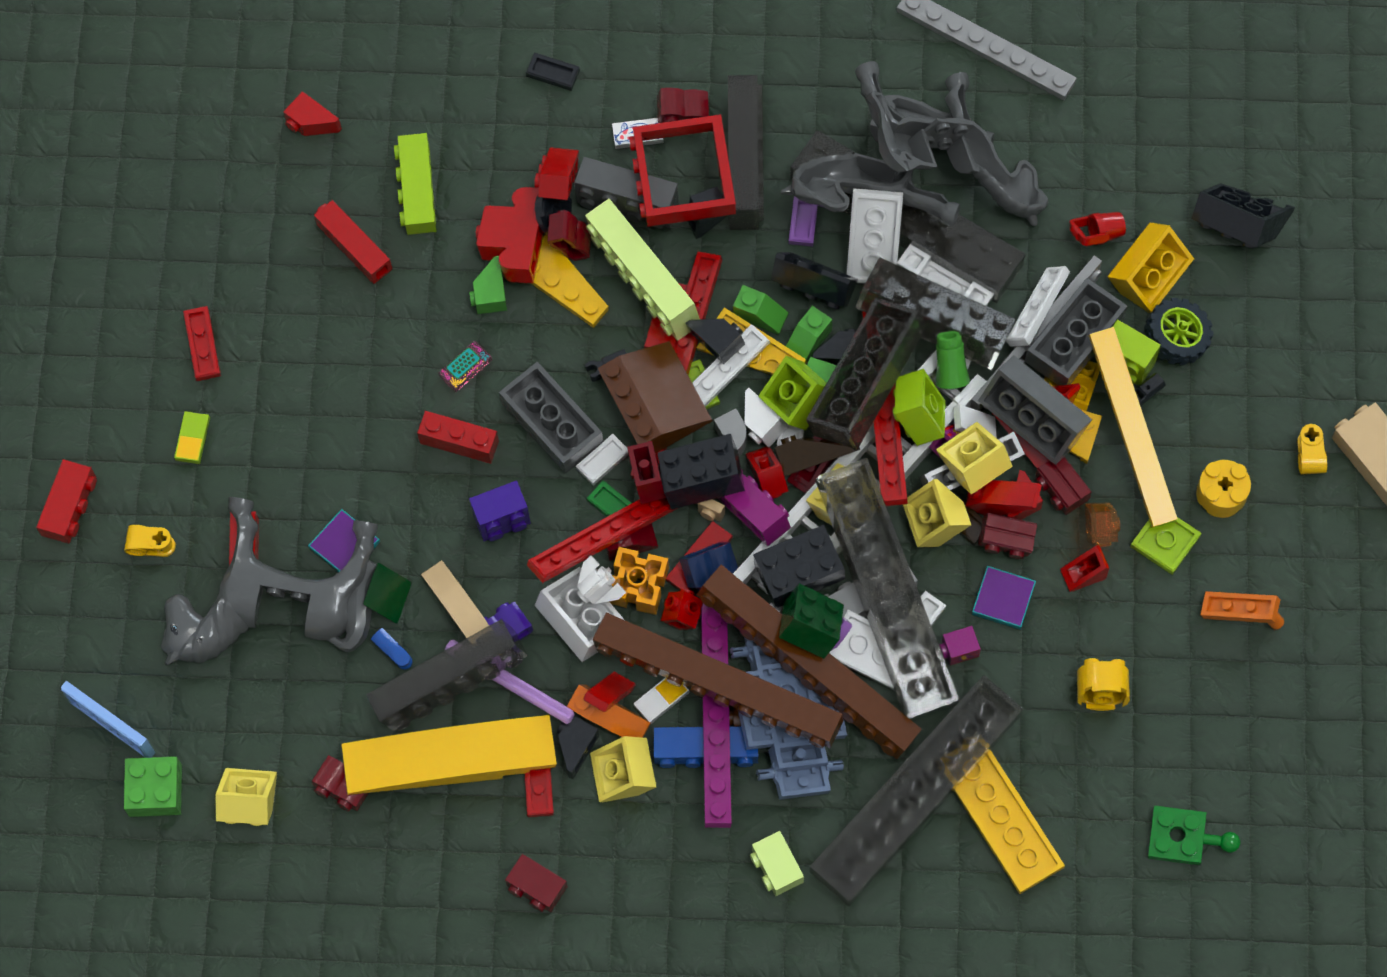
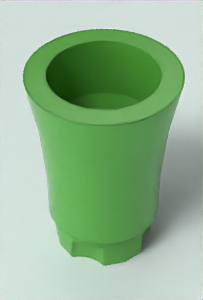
(951, 361)

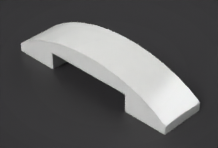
(921, 264)

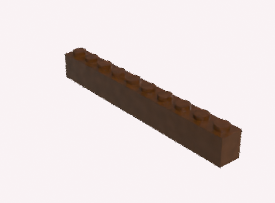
(826, 676)
(718, 680)

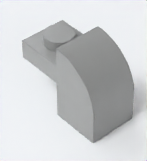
(734, 424)

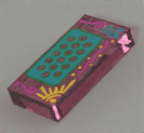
(465, 366)

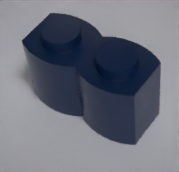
(703, 563)

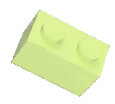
(776, 863)

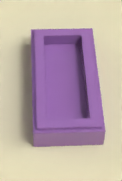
(802, 223)

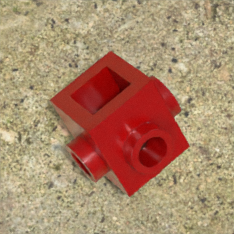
(682, 609)

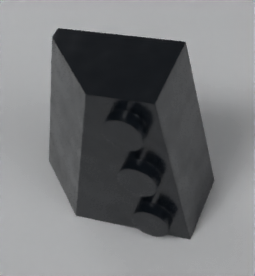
(1239, 215)
(813, 279)

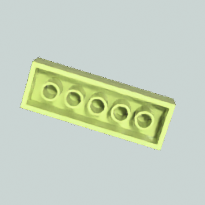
(641, 268)

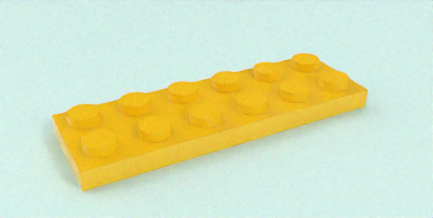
(1007, 825)

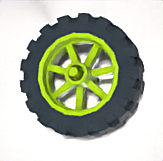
(1185, 316)

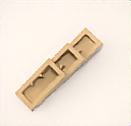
(454, 599)

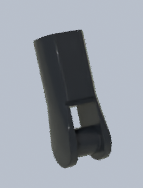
(1149, 388)

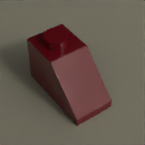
(640, 541)

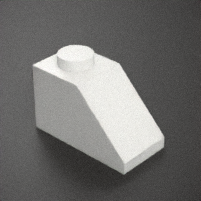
(762, 420)

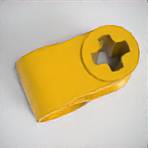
(1311, 455)
(145, 541)

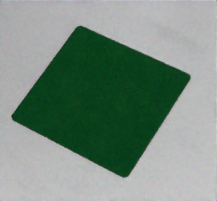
(387, 593)

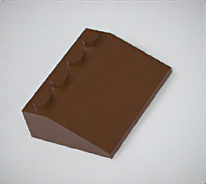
(655, 395)

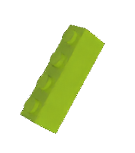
(416, 184)

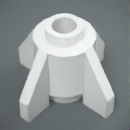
(596, 584)

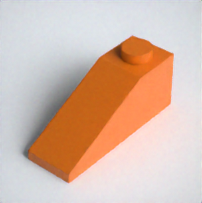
(616, 719)

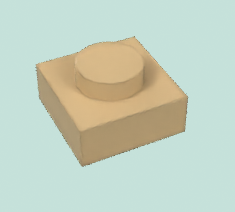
(711, 510)

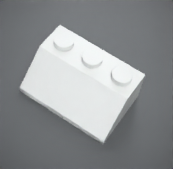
(571, 616)

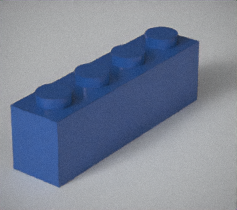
(685, 747)

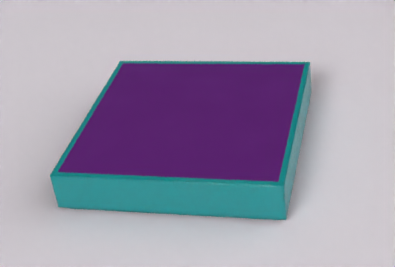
(337, 541)
(1003, 597)

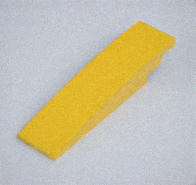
(449, 755)

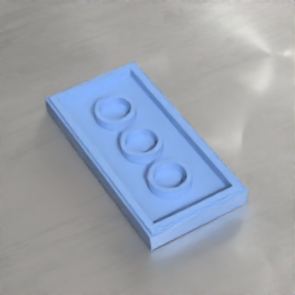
(107, 720)

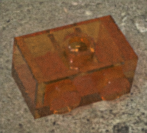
(1102, 523)

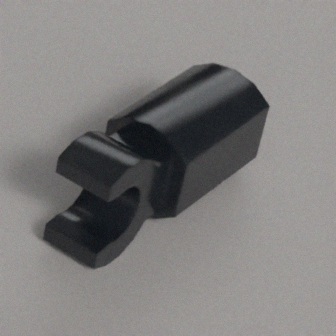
(596, 364)

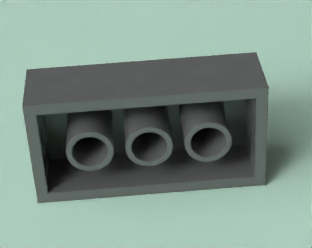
(604, 181)
(1065, 343)
(1034, 409)
(551, 417)

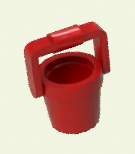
(1101, 228)

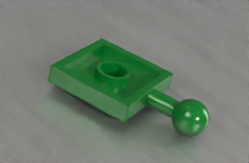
(1190, 848)

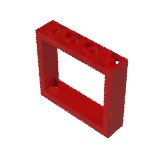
(689, 211)

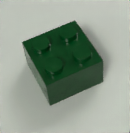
(811, 621)

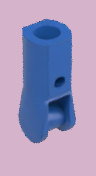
(392, 649)

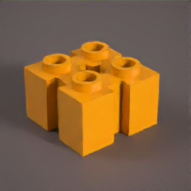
(651, 571)

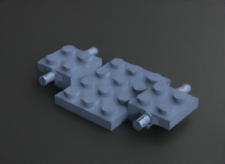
(795, 764)

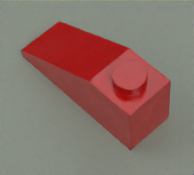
(1004, 497)

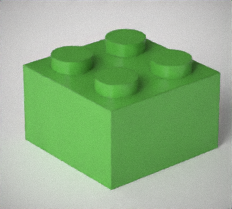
(152, 786)

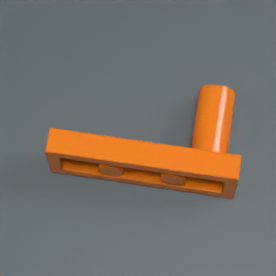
(1242, 608)

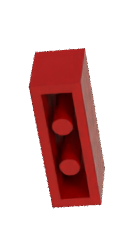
(557, 173)
(458, 437)
(66, 501)

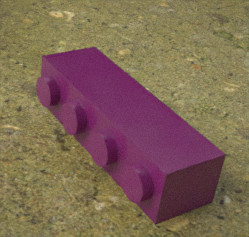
(758, 511)

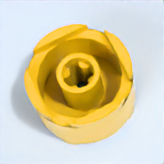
(1210, 491)
(1103, 684)

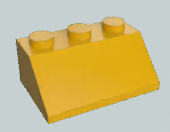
(1151, 266)

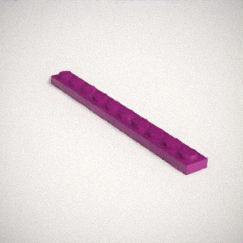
(715, 729)

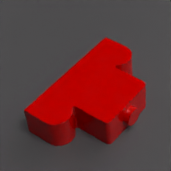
(512, 236)

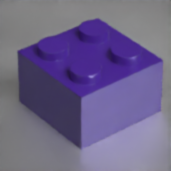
(500, 511)

